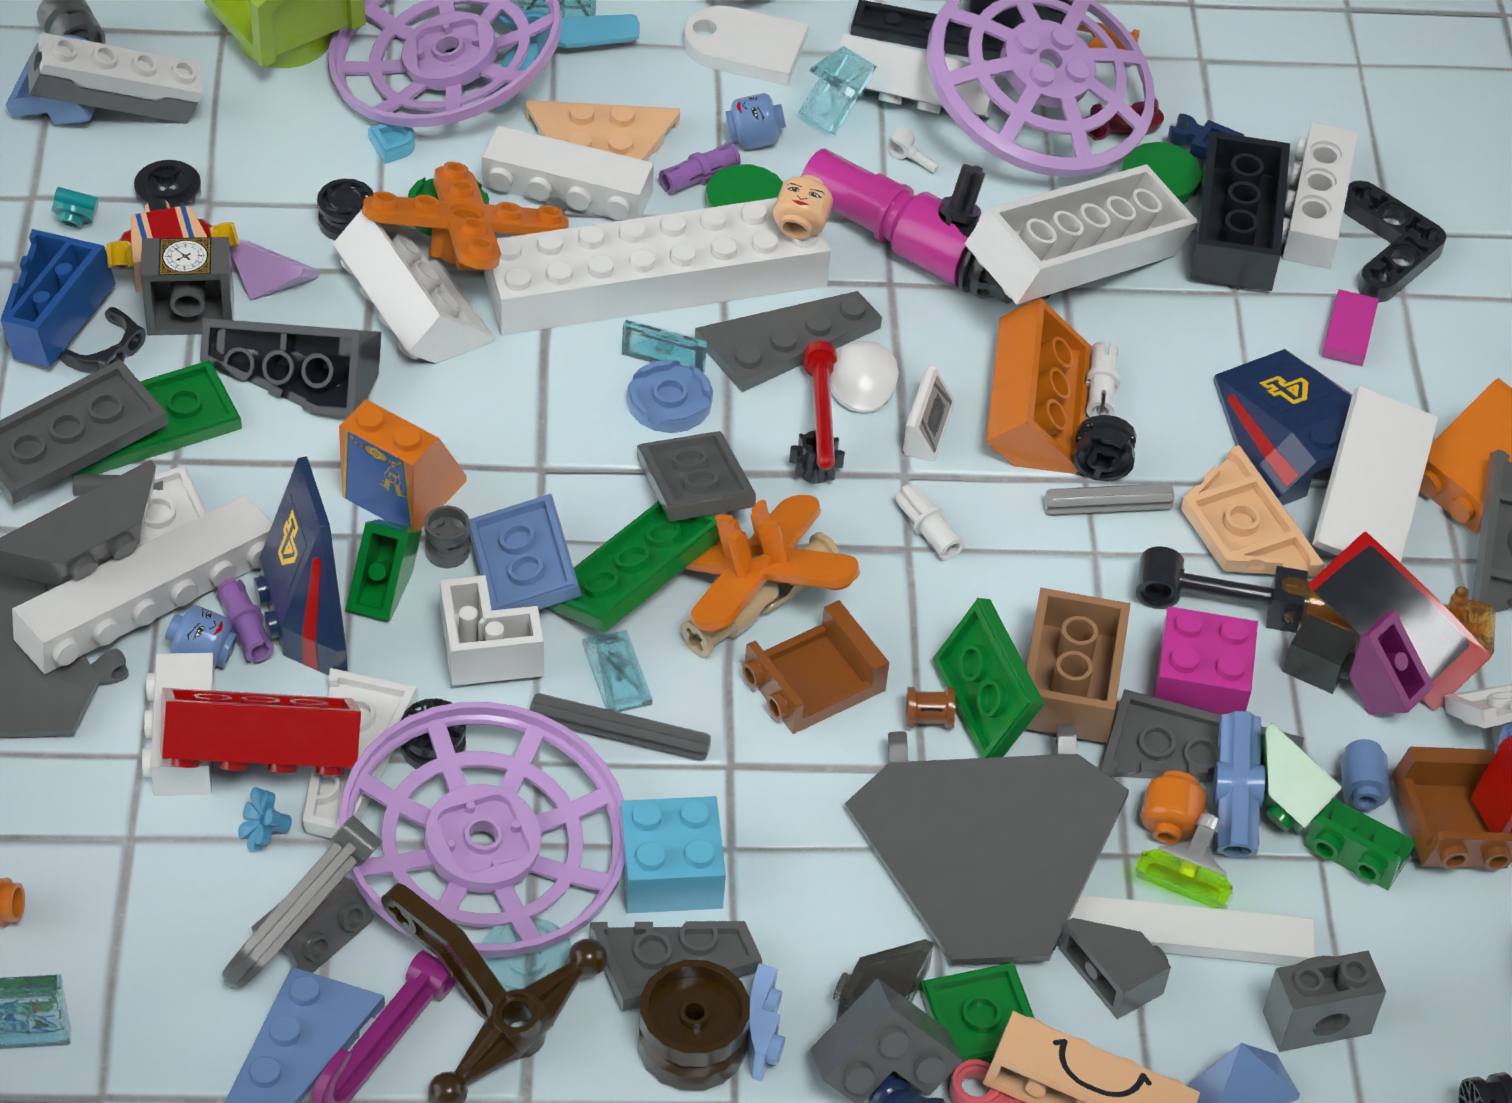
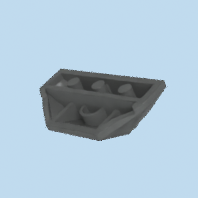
(81, 532)

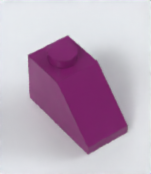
(1389, 669)

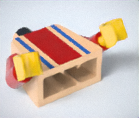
(161, 222)

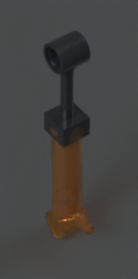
(1288, 599)

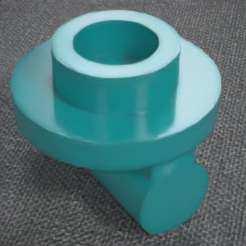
(74, 207)

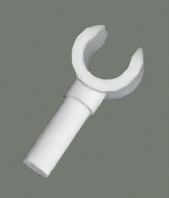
(902, 146)

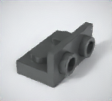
(327, 928)

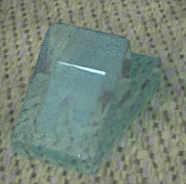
(839, 85)

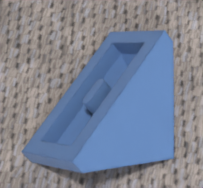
(1246, 1077)

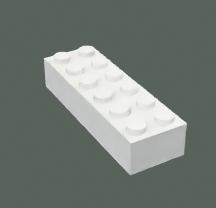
(1080, 233)

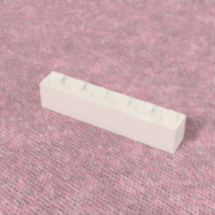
(142, 585)

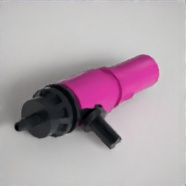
(919, 226)

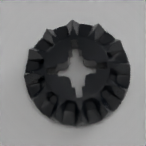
(165, 174)

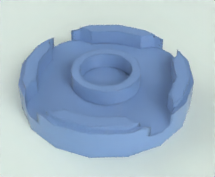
(669, 396)

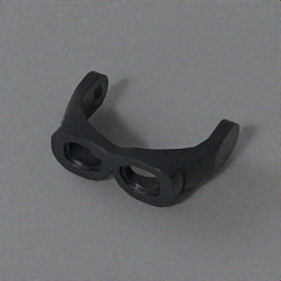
(130, 343)

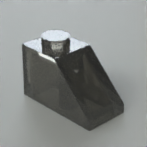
(897, 967)

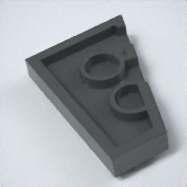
(644, 950)

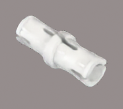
(1102, 379)

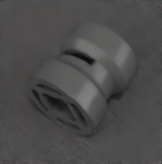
(447, 536)

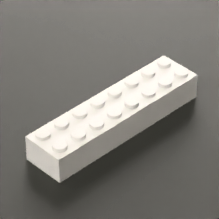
(650, 266)

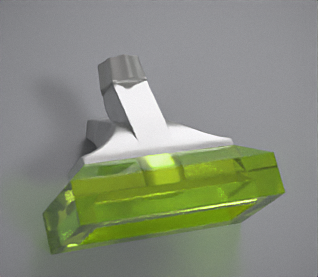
(1189, 867)

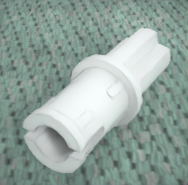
(929, 522)

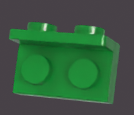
(1359, 843)

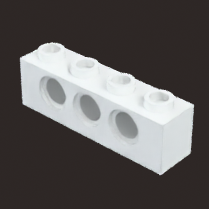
(1320, 194)

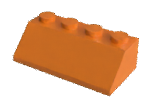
(1038, 389)

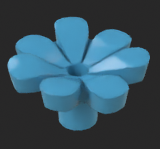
(262, 819)

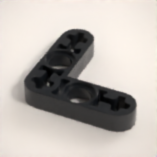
(1415, 240)

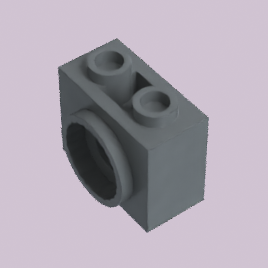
(1323, 1000)

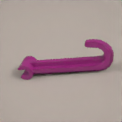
(352, 1068)

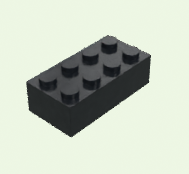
(1240, 211)

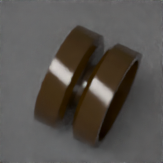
(693, 1024)

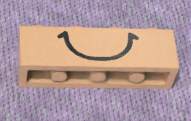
(1053, 1067)

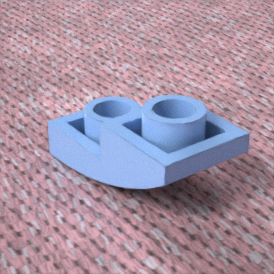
(763, 1036)

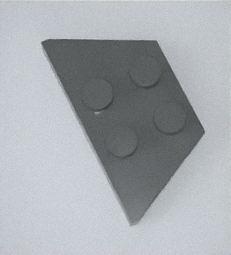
(1494, 554)

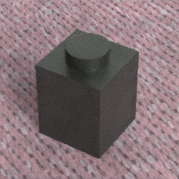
(1321, 654)

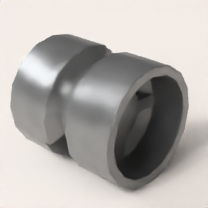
(70, 18)

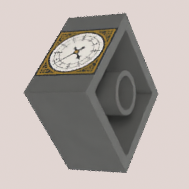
(186, 283)

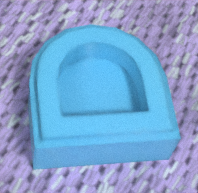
(392, 141)

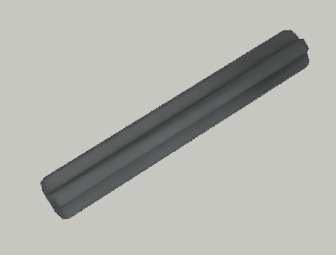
(623, 726)

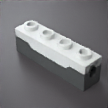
(114, 78)

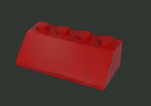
(259, 730)

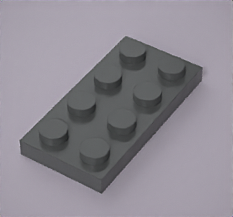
(74, 429)

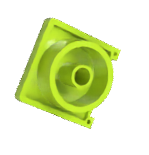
(286, 30)

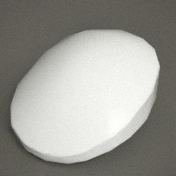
(864, 376)

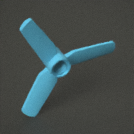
(575, 33)

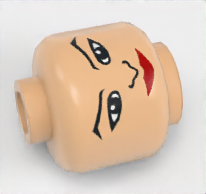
(802, 207)

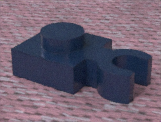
(1195, 135)

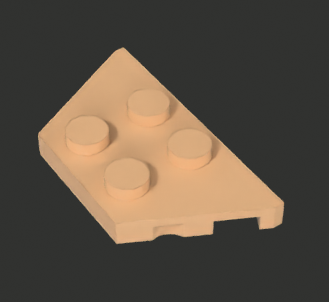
(611, 128)
(1246, 521)

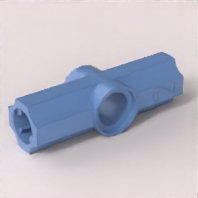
(1239, 784)

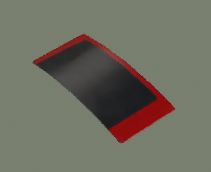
(1370, 582)

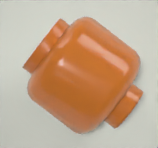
(1173, 806)

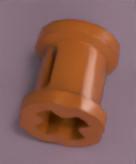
(941, 710)

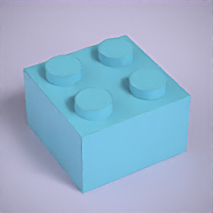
(672, 854)

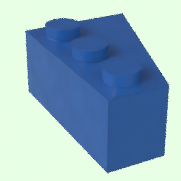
(54, 295)

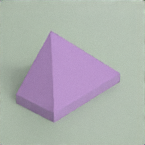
(268, 271)

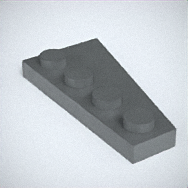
(774, 341)
(1164, 737)

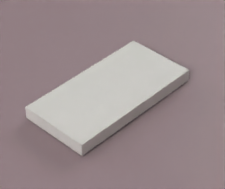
(1375, 473)

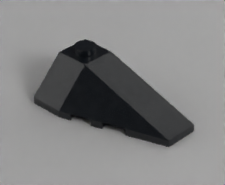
(309, 365)

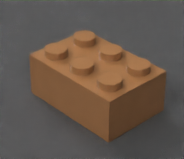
(1077, 661)

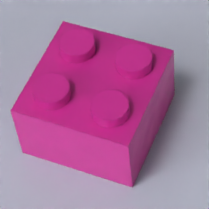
(1206, 660)

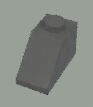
(1115, 963)

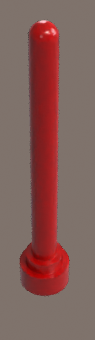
(819, 363)

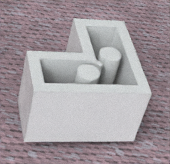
(487, 642)

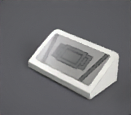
(928, 417)

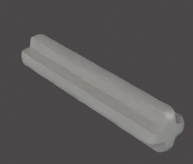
(1109, 499)

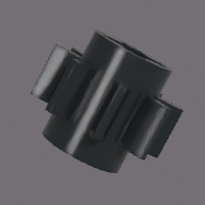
(805, 458)

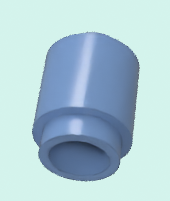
(1365, 775)

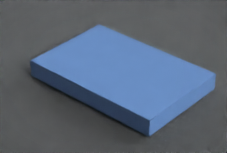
(524, 555)

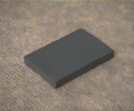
(696, 476)

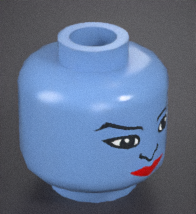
(755, 121)
(202, 632)

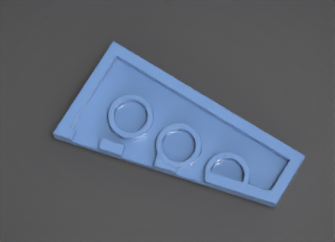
(301, 1036)

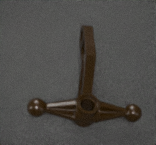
(535, 1004)

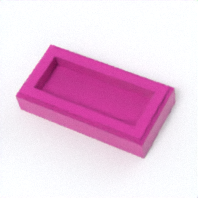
(1350, 327)

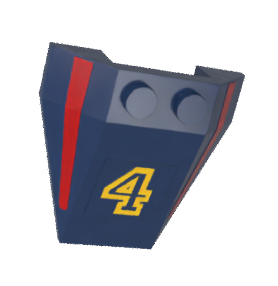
(1284, 419)
(302, 578)

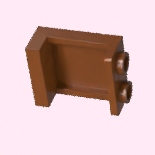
(817, 670)
(1441, 816)

